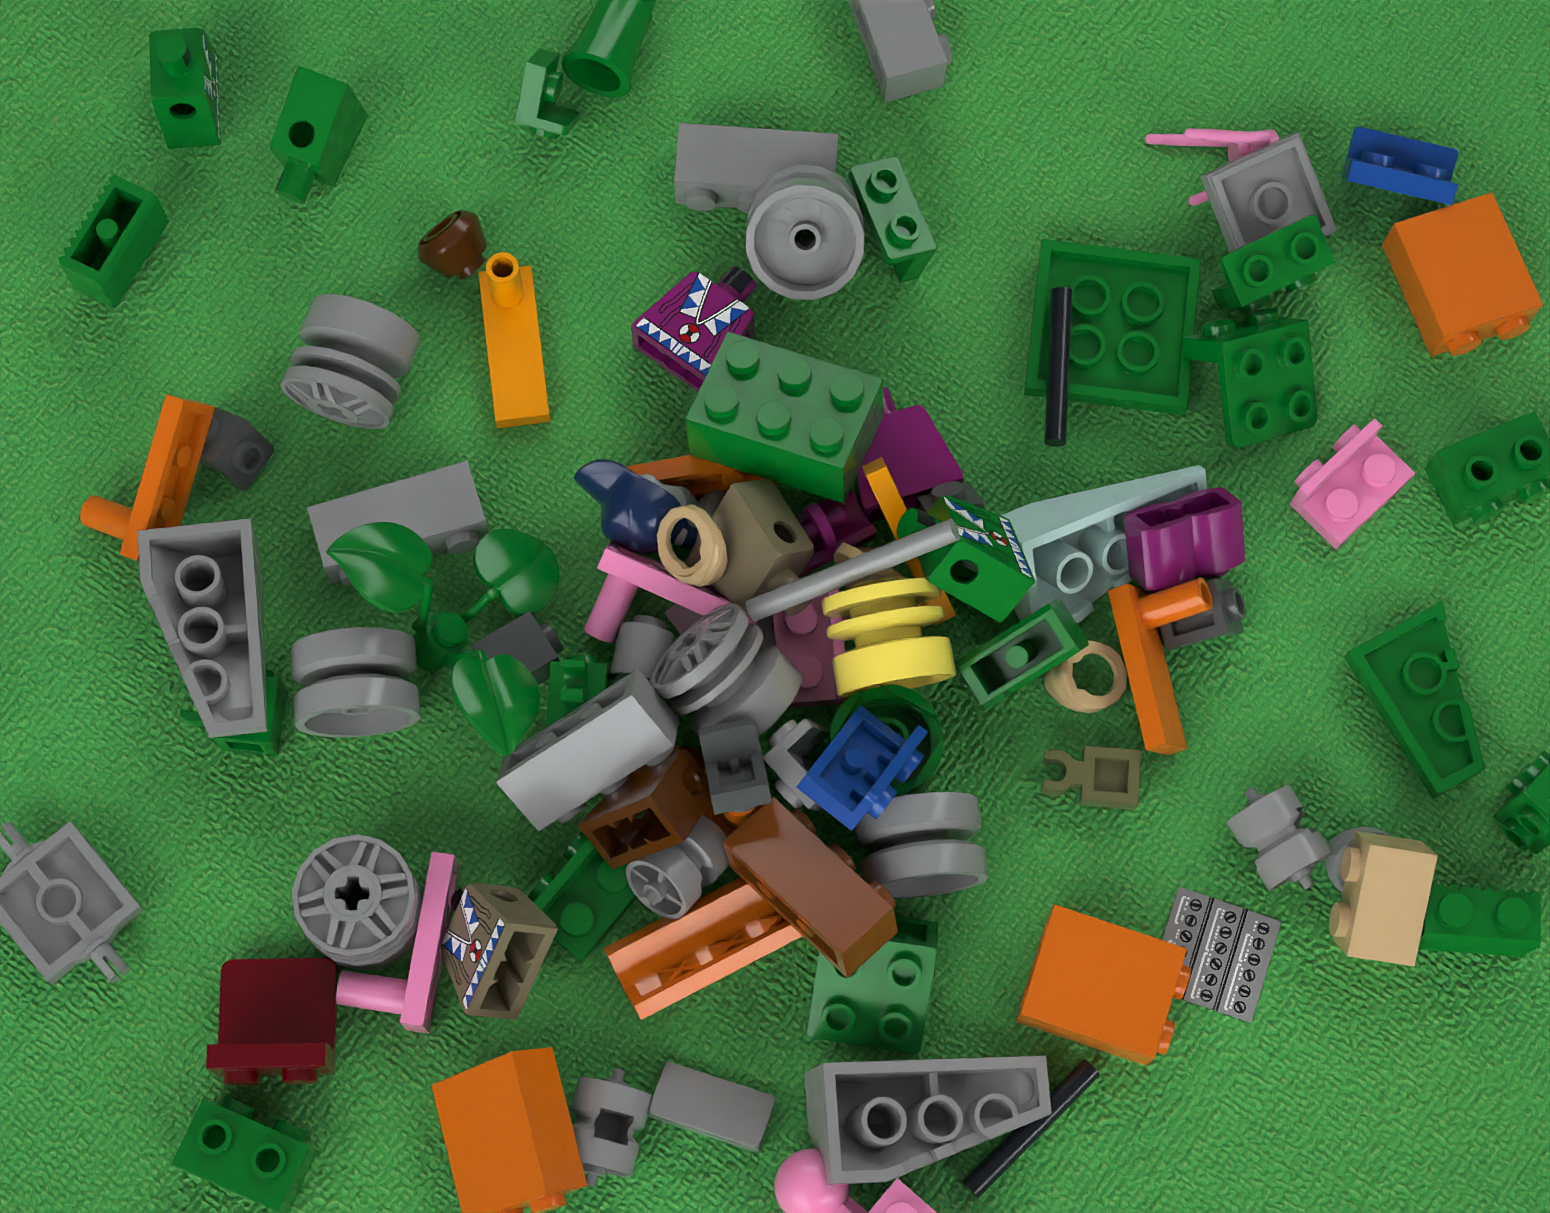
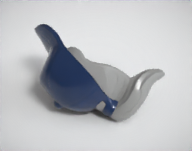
(637, 503)

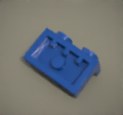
(1401, 165)

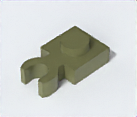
(1104, 776)

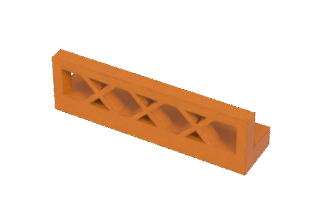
(699, 948)

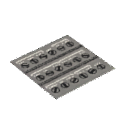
(1225, 950)

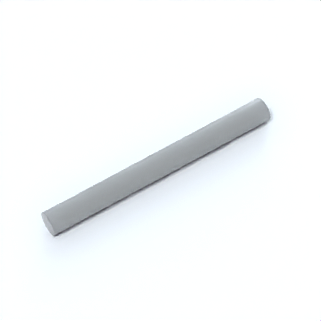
(853, 570)

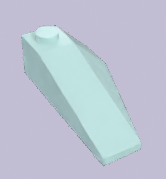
(1080, 538)

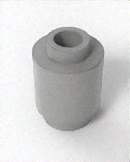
(639, 647)

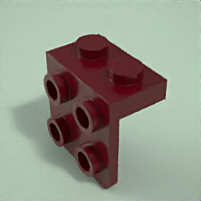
(276, 1021)

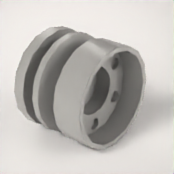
(350, 361)
(725, 673)
(381, 926)

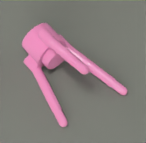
(1238, 144)

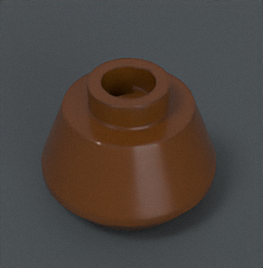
(454, 245)

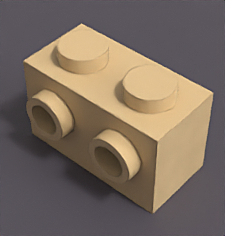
(1383, 898)

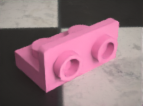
(1351, 485)
(807, 646)

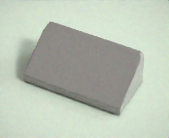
(711, 1106)

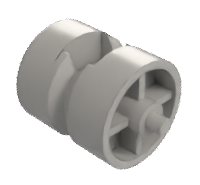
(1283, 846)
(673, 877)
(605, 1125)

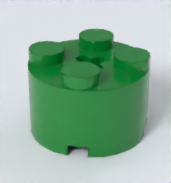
(902, 712)

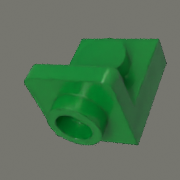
(539, 89)

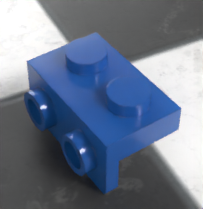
(858, 767)

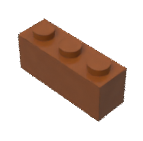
(812, 885)

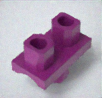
(830, 525)

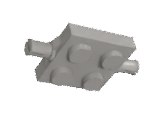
(63, 903)

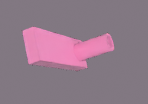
(632, 570)
(417, 995)

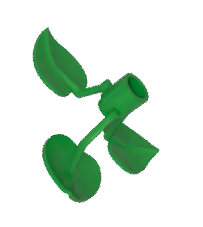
(388, 570)

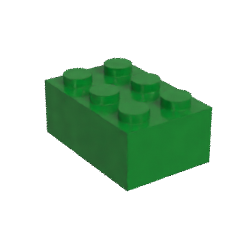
(785, 417)

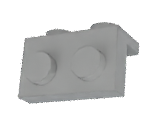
(790, 762)

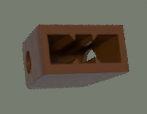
(673, 802)

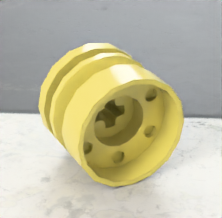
(888, 635)

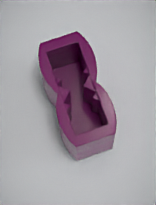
(1185, 539)

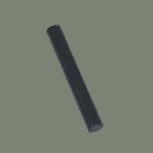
(1058, 367)
(1023, 1137)

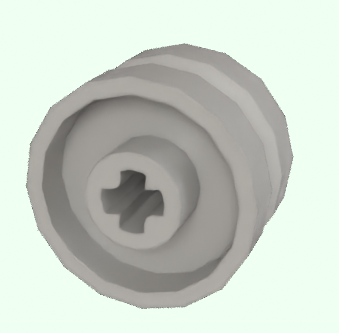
(799, 263)
(355, 682)
(923, 845)

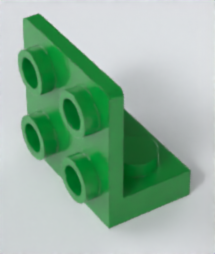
(884, 998)

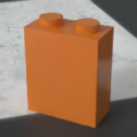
(1462, 275)
(1104, 986)
(510, 1134)

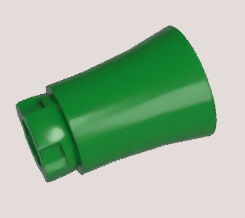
(608, 47)

